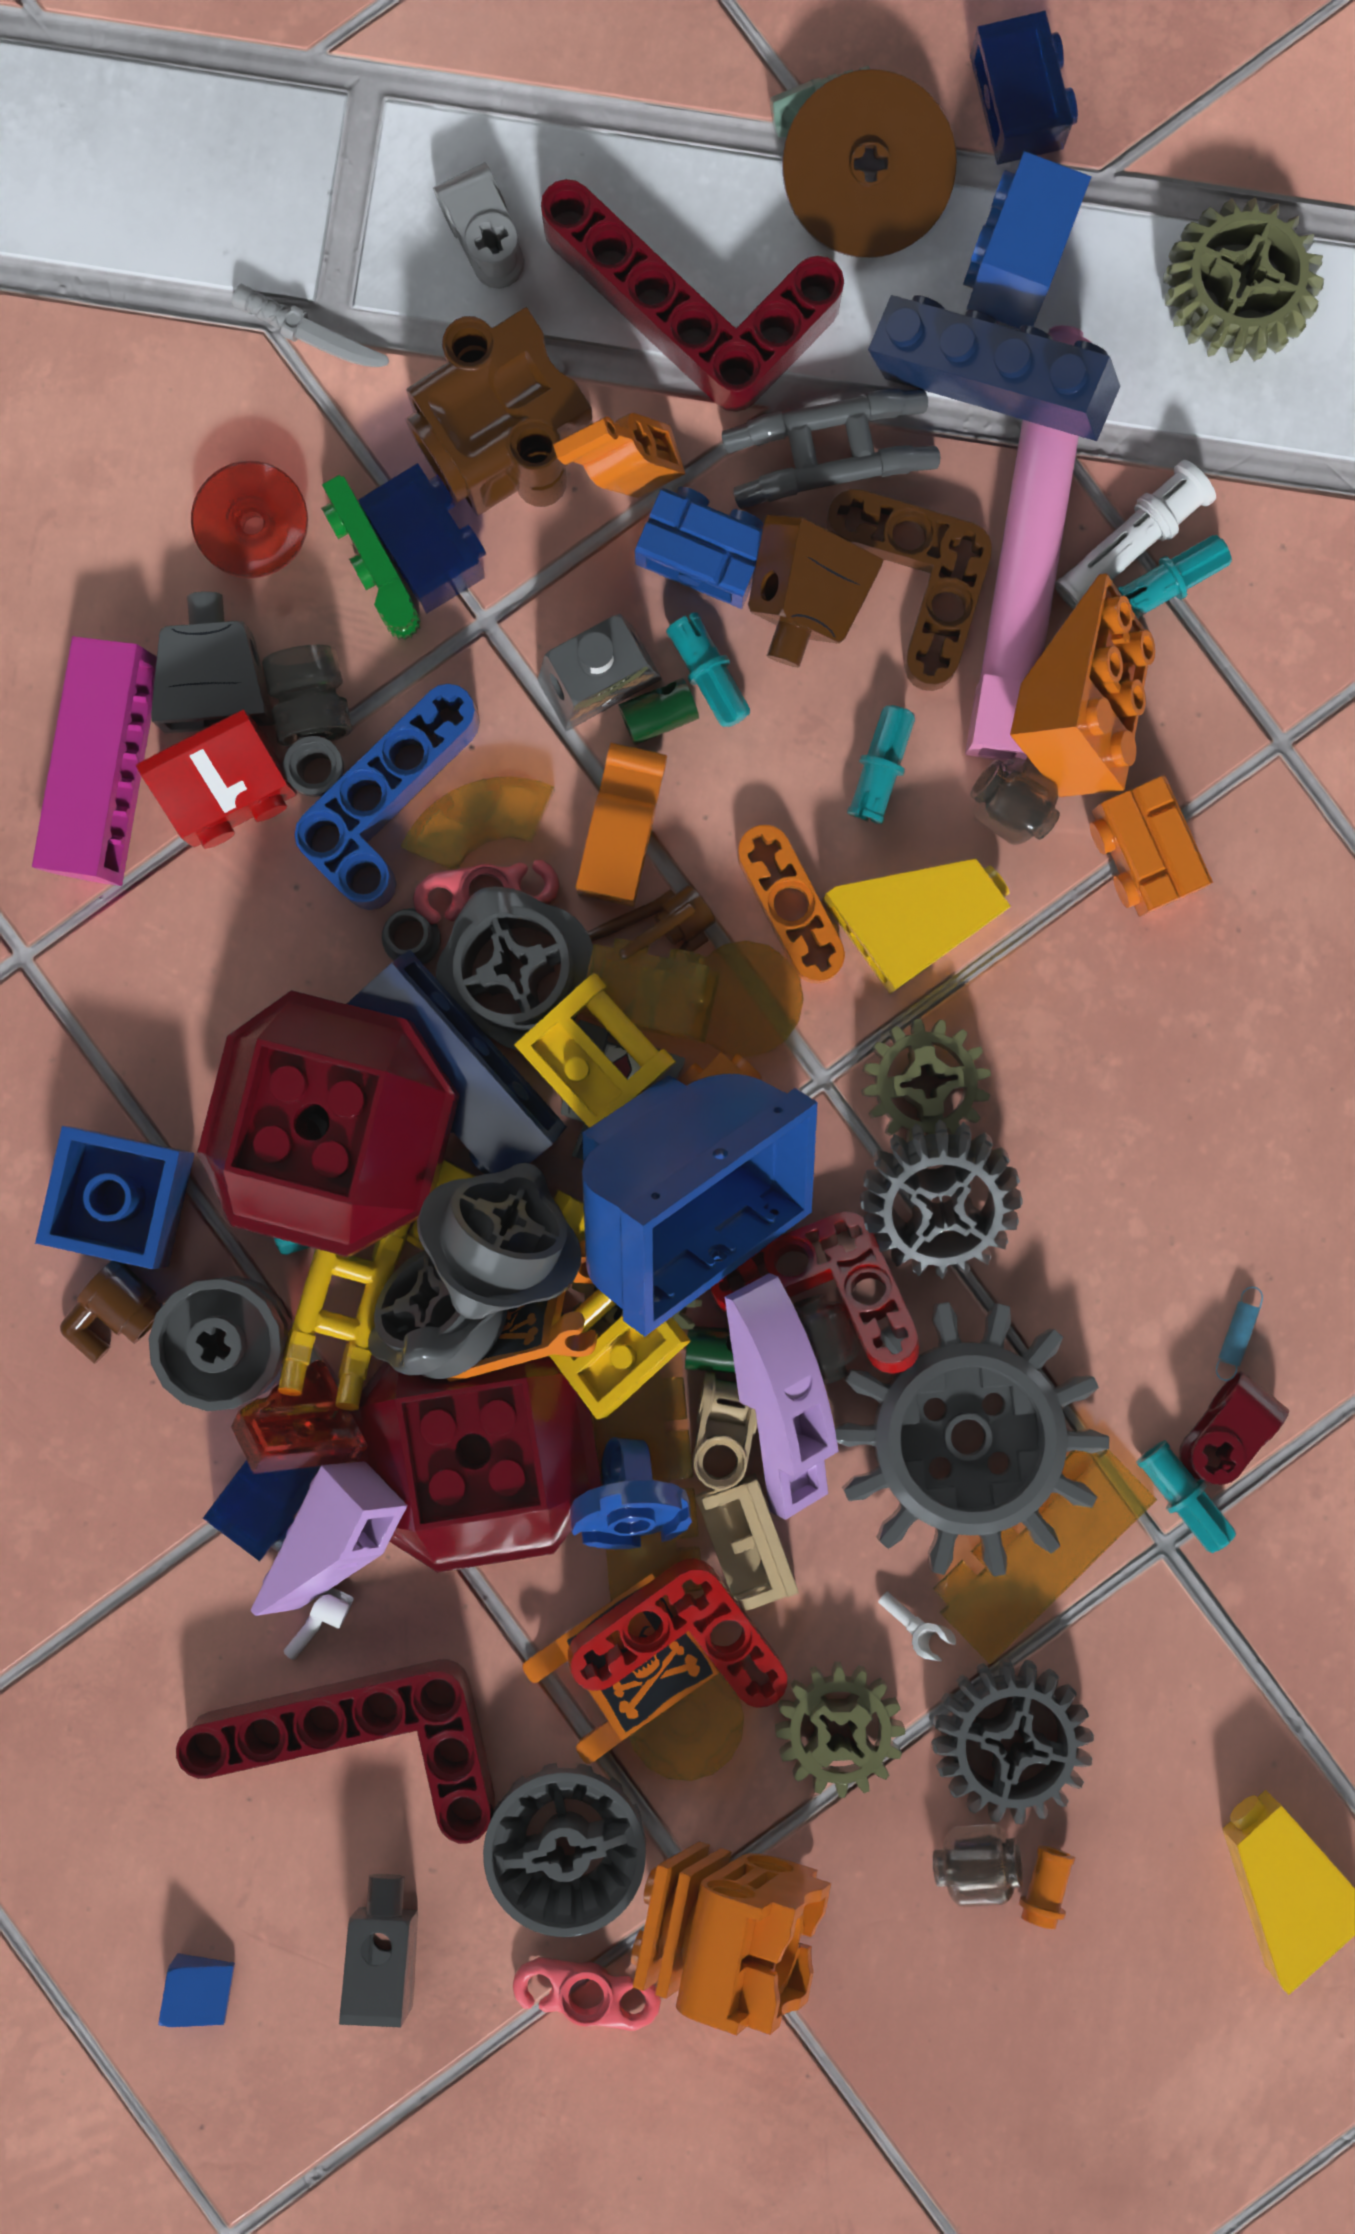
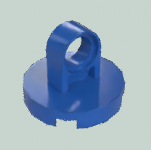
(629, 1501)

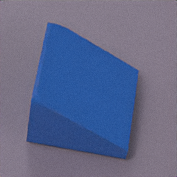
(196, 1992)

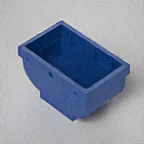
(692, 1182)

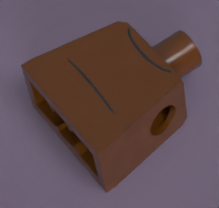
(808, 585)

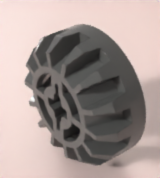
(537, 1879)

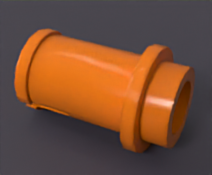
(1047, 1888)

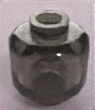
(1015, 801)
(829, 1335)
(979, 1865)

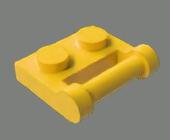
(578, 1066)
(620, 1359)

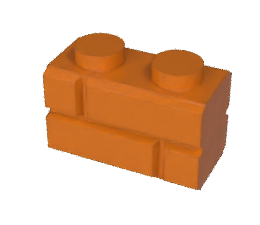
(1149, 847)

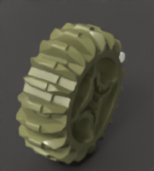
(1285, 292)

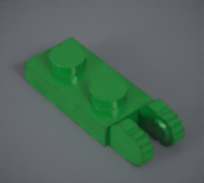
(372, 561)

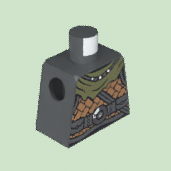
(596, 671)

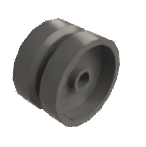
(187, 1350)

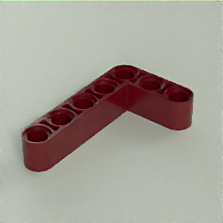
(685, 307)
(359, 1725)

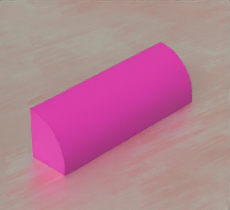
(93, 761)

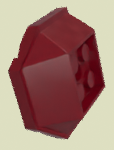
(384, 1135)
(488, 1510)

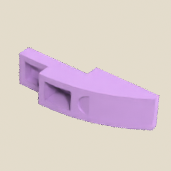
(786, 1389)

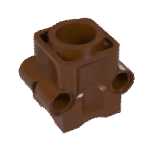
(496, 414)

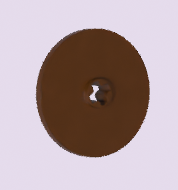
(831, 133)

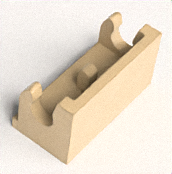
(747, 1543)

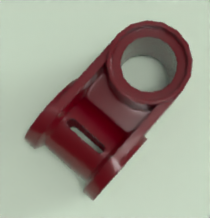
(1238, 1423)

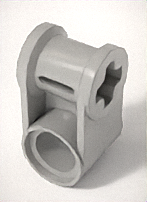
(482, 222)

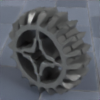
(968, 1227)
(1008, 1765)

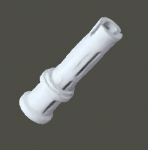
(1154, 519)

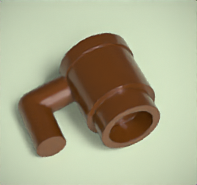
(119, 1302)

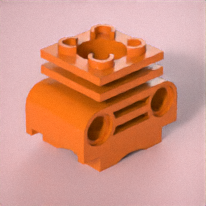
(730, 1936)

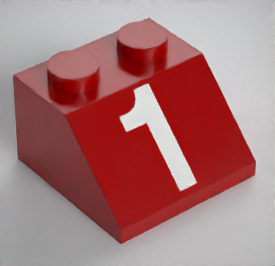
(218, 780)

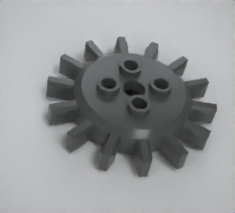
(1026, 1429)

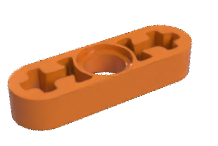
(758, 872)

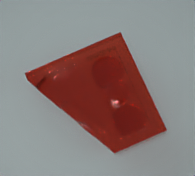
(301, 1429)

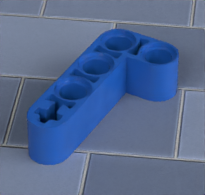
(397, 789)

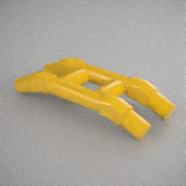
(312, 1318)

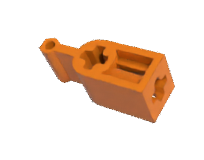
(624, 455)
(621, 825)

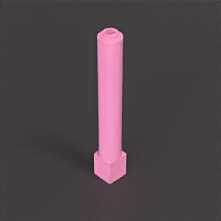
(1024, 578)

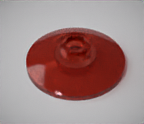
(234, 497)

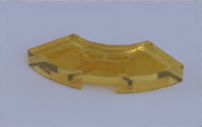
(478, 814)

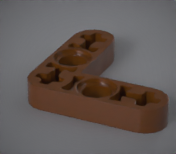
(930, 557)

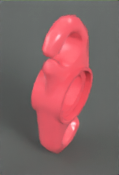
(460, 880)
(565, 1974)

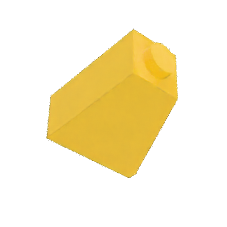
(917, 915)
(1291, 1890)

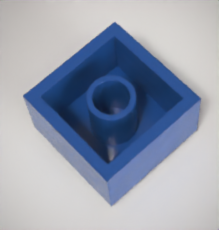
(1024, 239)
(114, 1198)

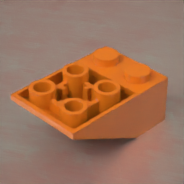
(1086, 695)

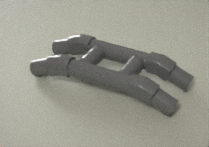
(807, 472)

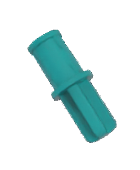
(1177, 575)
(708, 670)
(882, 764)
(1187, 1497)

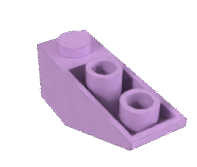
(334, 1535)

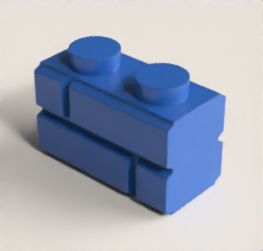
(701, 545)

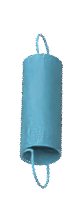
(1239, 1333)

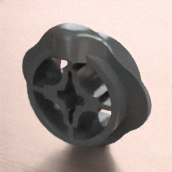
(491, 915)
(499, 1241)
(422, 1330)

